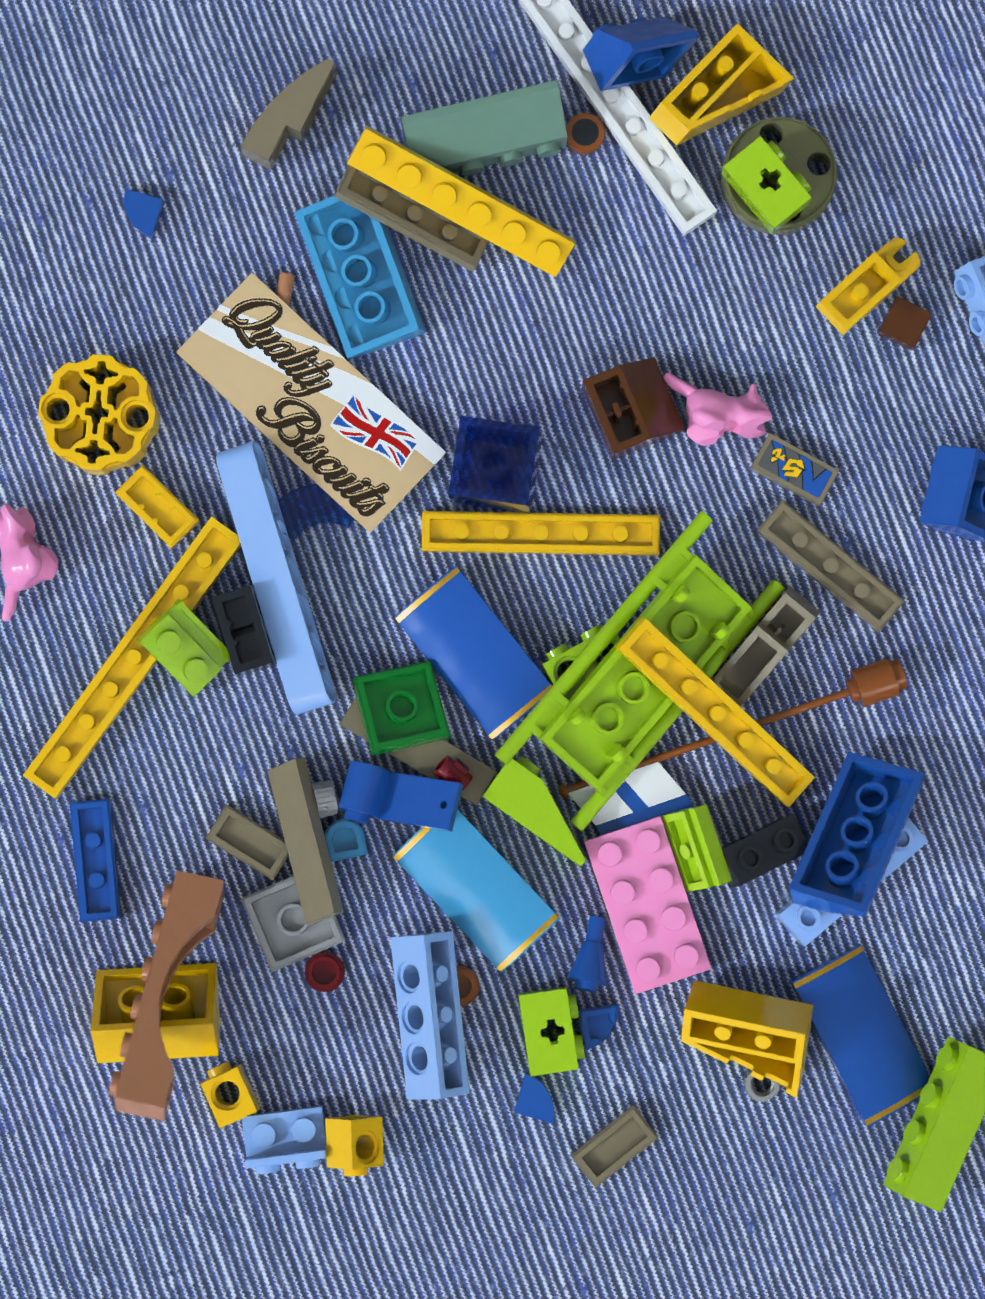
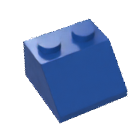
(637, 51)
(956, 493)

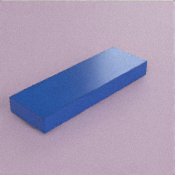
(95, 860)

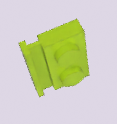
(185, 647)
(696, 848)

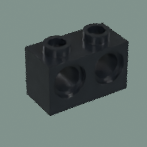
(244, 630)
(764, 850)

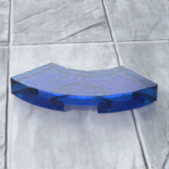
(310, 507)

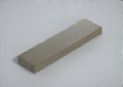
(410, 218)
(830, 566)
(427, 756)
(305, 841)

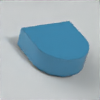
(345, 840)

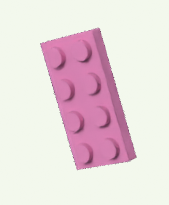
(647, 905)

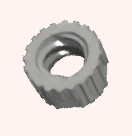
(325, 798)
(759, 1096)

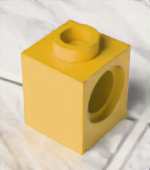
(225, 1112)
(354, 1143)

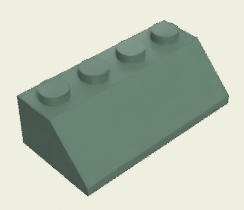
(490, 129)

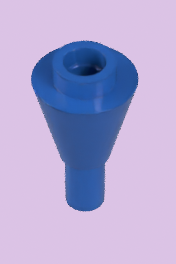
(589, 965)

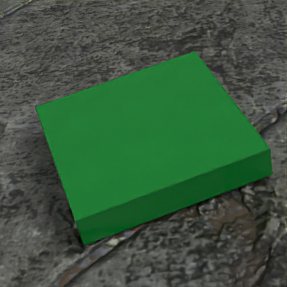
(401, 708)

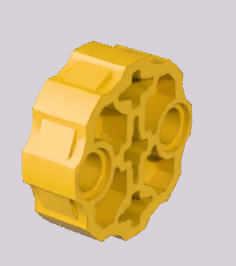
(66, 434)

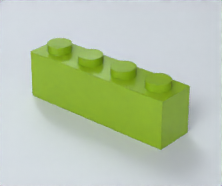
(940, 1127)

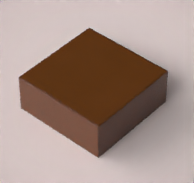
(904, 323)

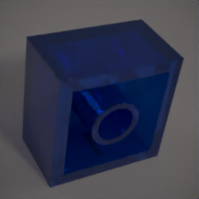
(495, 464)

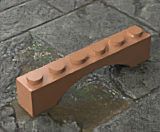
(147, 1073)

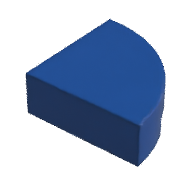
(143, 211)
(597, 1024)
(534, 1100)

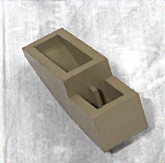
(288, 115)
(765, 646)

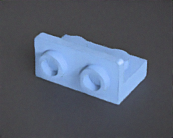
(284, 1139)

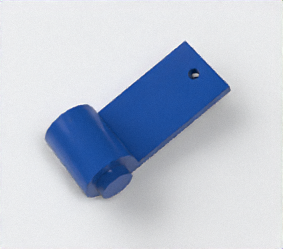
(398, 797)

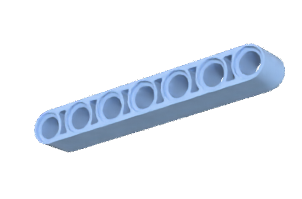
(276, 577)

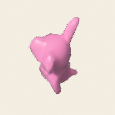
(714, 412)
(22, 560)

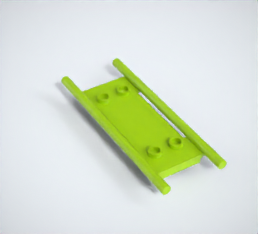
(617, 709)

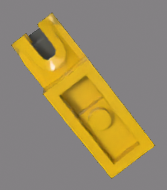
(868, 285)

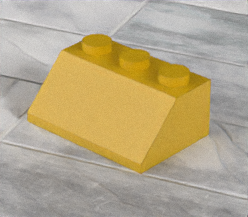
(187, 1016)

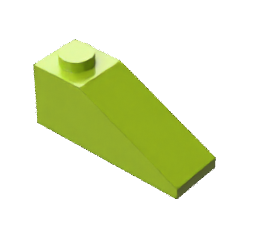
(529, 802)

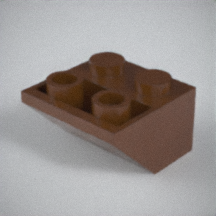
(632, 406)

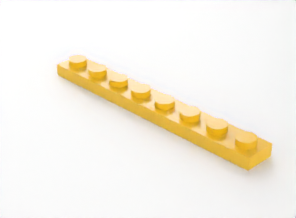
(129, 662)

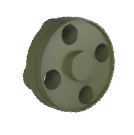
(800, 145)

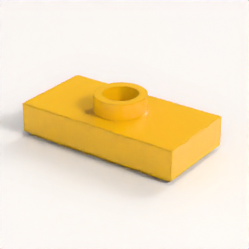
(157, 507)

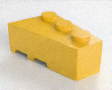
(721, 86)
(751, 1030)

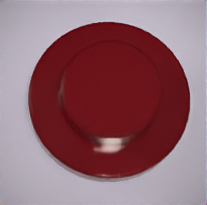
(324, 971)

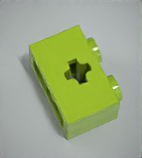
(770, 206)
(548, 1055)

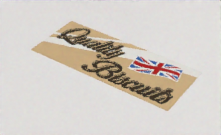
(311, 402)

